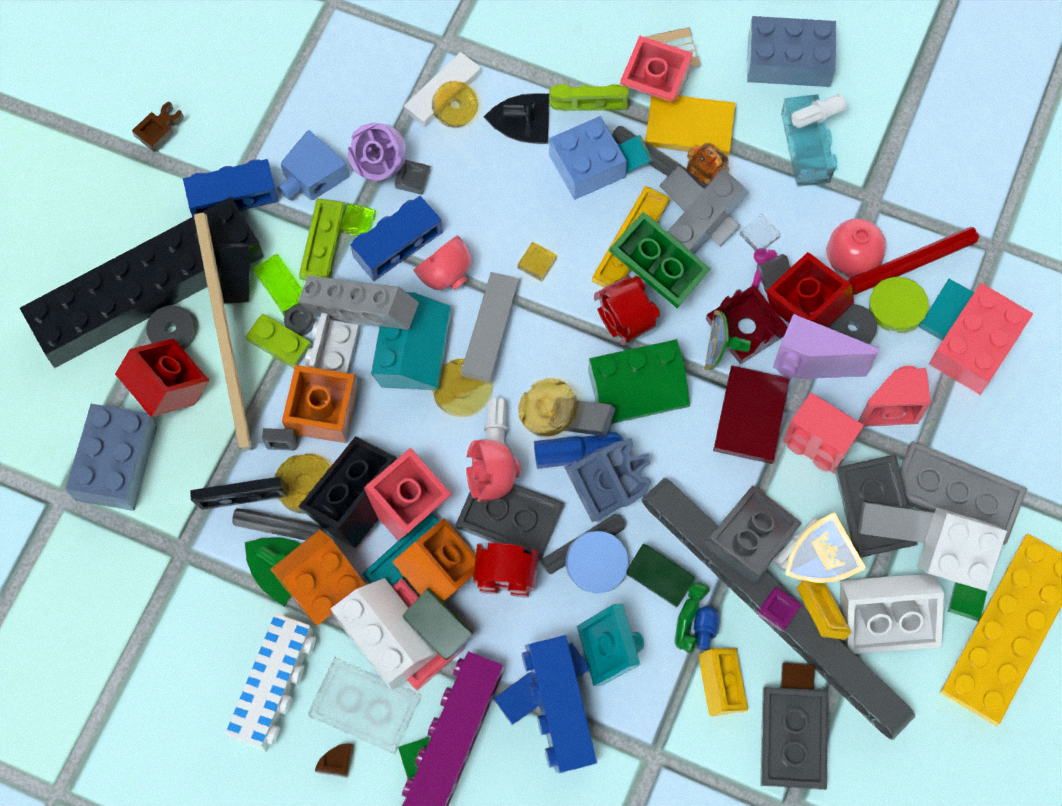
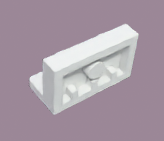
(332, 345)

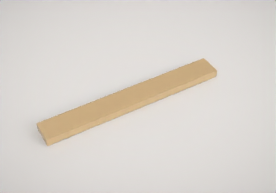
(223, 332)

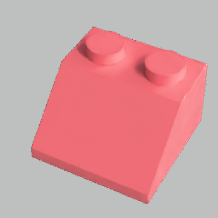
(657, 69)
(899, 399)
(405, 494)

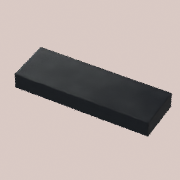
(240, 493)

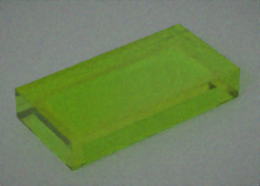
(278, 282)

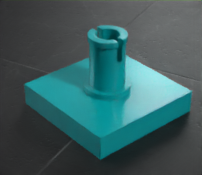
(609, 644)

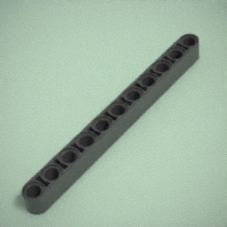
(828, 655)

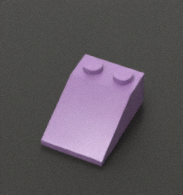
(820, 352)

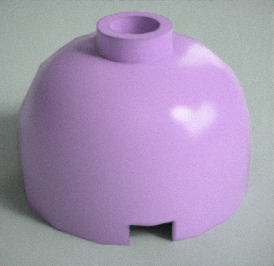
(377, 151)

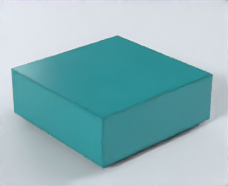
(635, 153)

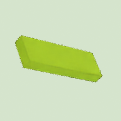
(322, 239)

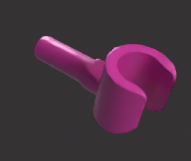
(760, 257)

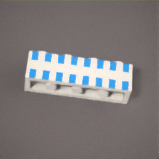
(270, 683)

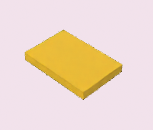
(689, 123)

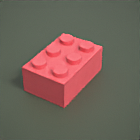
(980, 338)

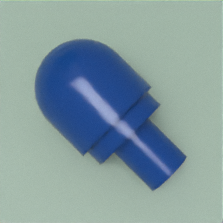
(706, 626)

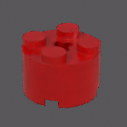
(626, 309)
(505, 568)

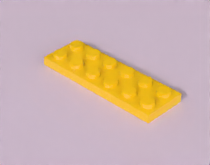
(1008, 632)

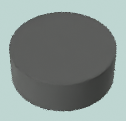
(299, 320)

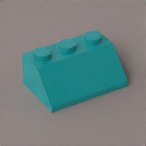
(414, 355)

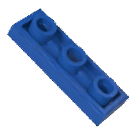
(516, 700)

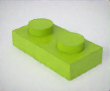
(278, 341)

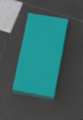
(946, 309)

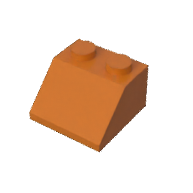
(437, 561)

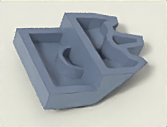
(609, 478)

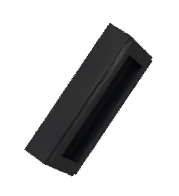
(234, 272)

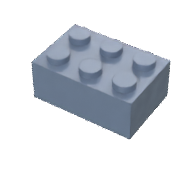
(791, 51)
(111, 457)

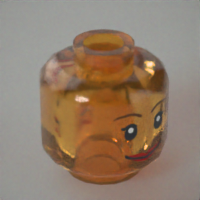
(706, 162)

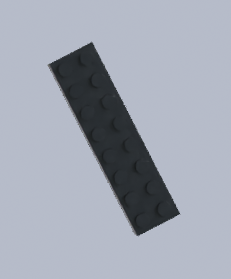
(132, 285)

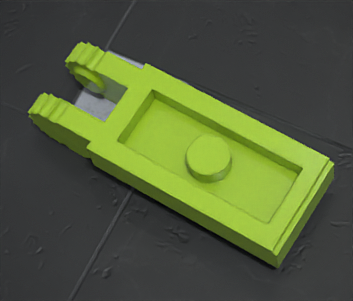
(588, 97)

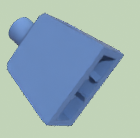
(311, 168)

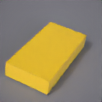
(823, 610)

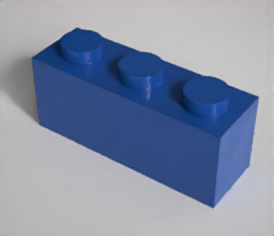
(247, 184)
(396, 237)

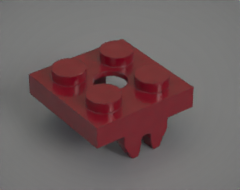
(753, 306)

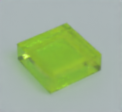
(357, 220)

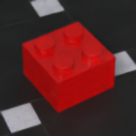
(811, 292)
(162, 377)

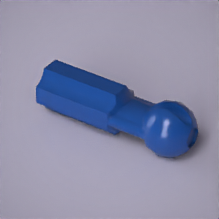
(569, 449)

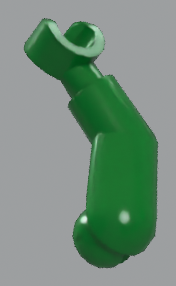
(683, 639)

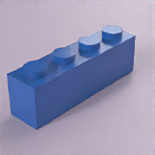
(560, 704)

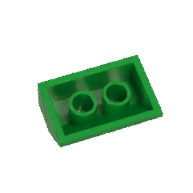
(659, 259)
(640, 380)

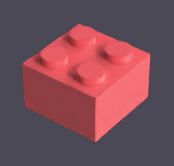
(822, 433)

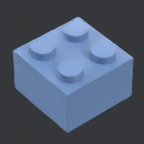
(587, 157)

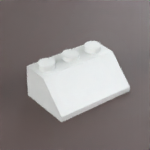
(892, 613)
(380, 632)

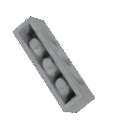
(359, 302)

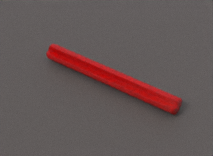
(914, 259)

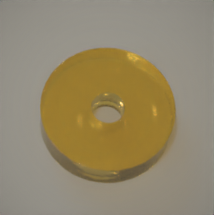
(446, 113)

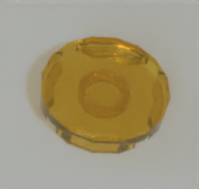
(458, 394)
(548, 407)
(301, 475)

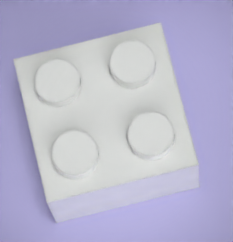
(961, 549)

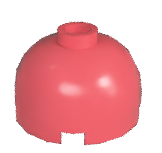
(856, 247)
(446, 266)
(492, 470)

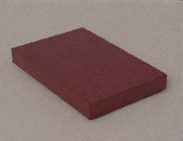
(751, 414)

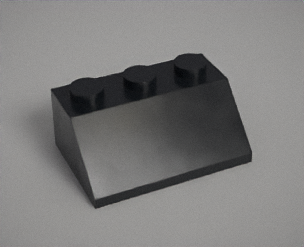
(339, 496)

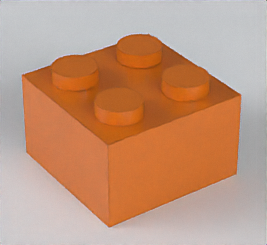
(320, 403)
(317, 576)

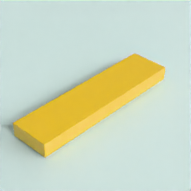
(611, 268)

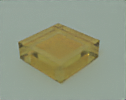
(537, 261)

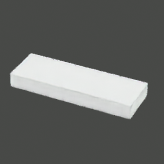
(458, 69)

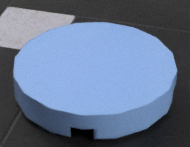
(596, 562)

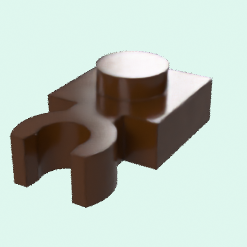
(156, 129)

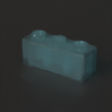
(808, 145)

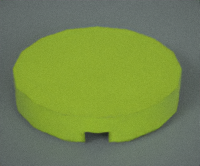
(898, 304)

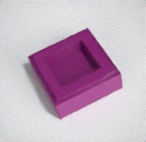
(779, 609)

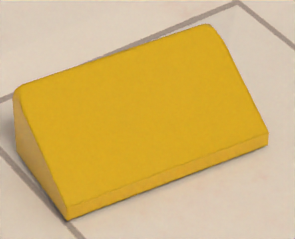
(722, 681)

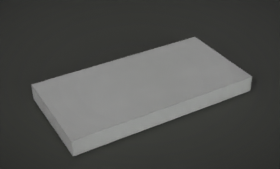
(955, 486)

